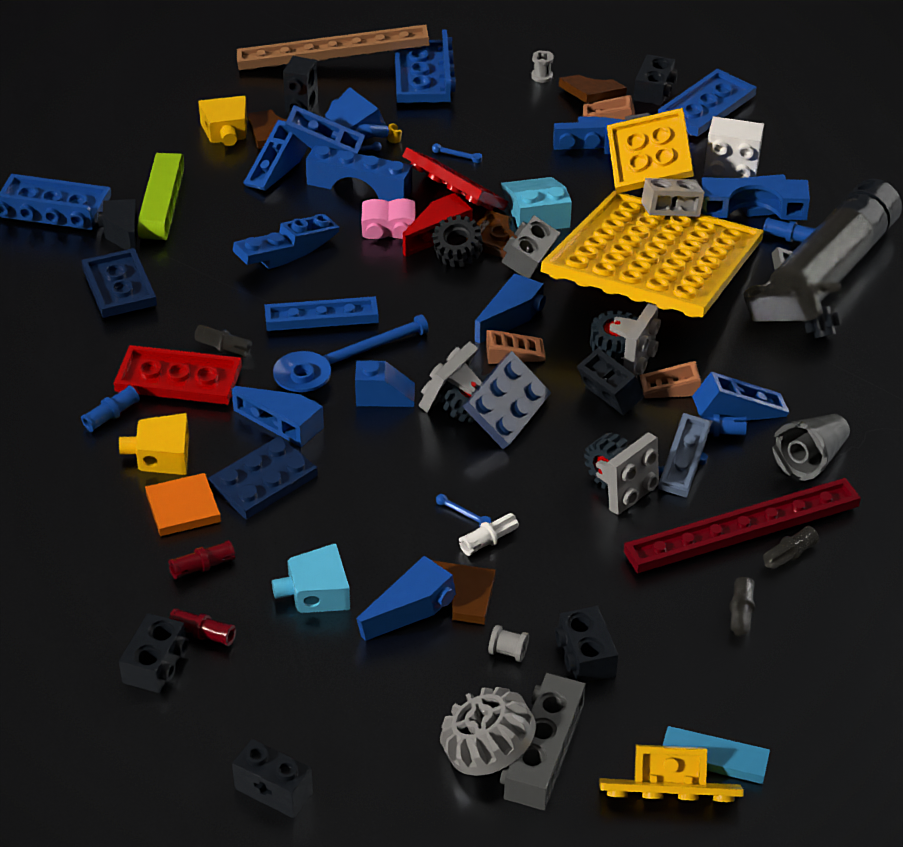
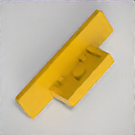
(673, 772)

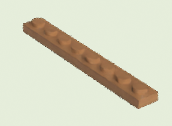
(333, 47)

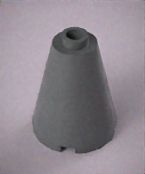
(809, 444)

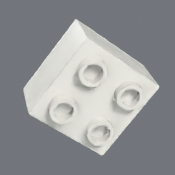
(733, 148)

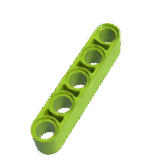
(161, 196)

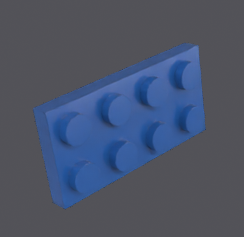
(712, 96)

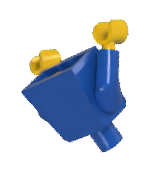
(361, 116)

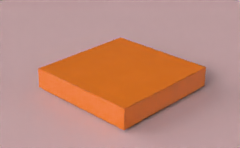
(182, 504)

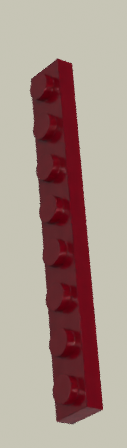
(741, 525)

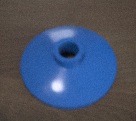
(302, 371)

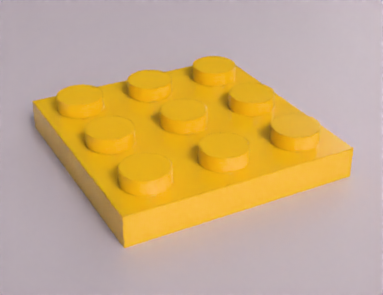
(649, 149)

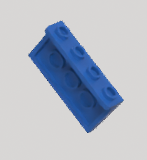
(425, 72)
(52, 201)

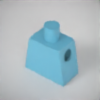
(315, 581)

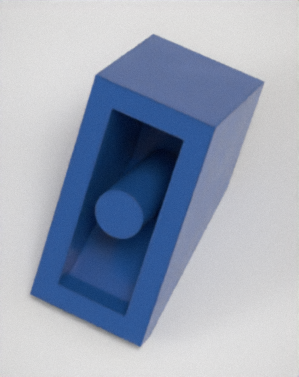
(382, 385)

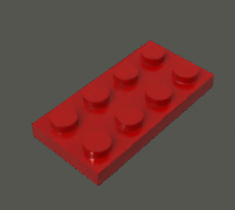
(454, 180)
(179, 374)

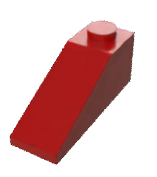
(420, 232)

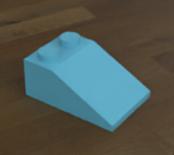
(539, 197)

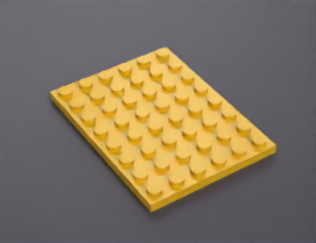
(653, 258)

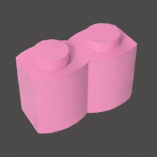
(387, 218)

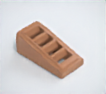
(610, 108)
(501, 343)
(680, 379)

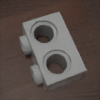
(672, 197)

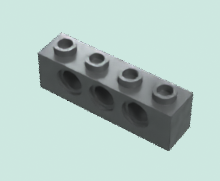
(556, 714)

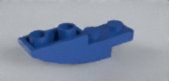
(584, 134)
(290, 243)

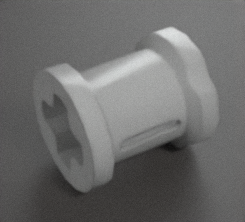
(542, 66)
(508, 643)

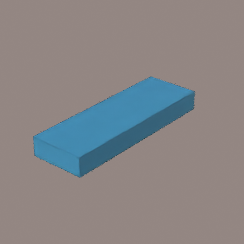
(724, 755)

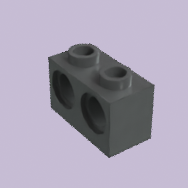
(530, 247)

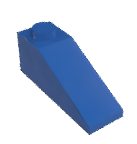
(323, 132)
(277, 157)
(511, 306)
(737, 399)
(280, 412)
(410, 599)

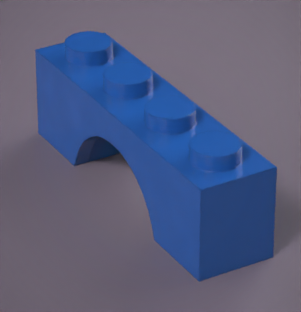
(388, 178)
(784, 197)

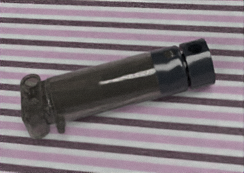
(826, 255)

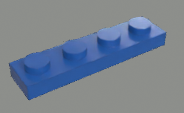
(321, 313)

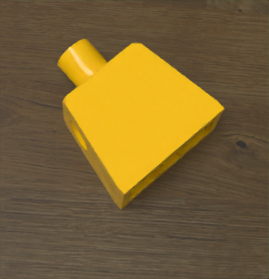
(224, 119)
(159, 444)

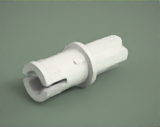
(488, 534)

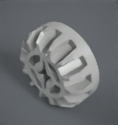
(493, 739)

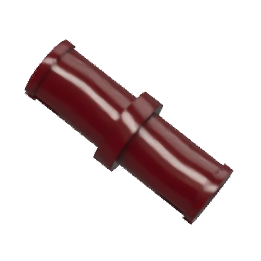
(201, 559)
(204, 627)

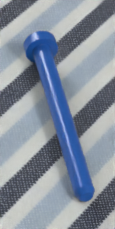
(419, 325)

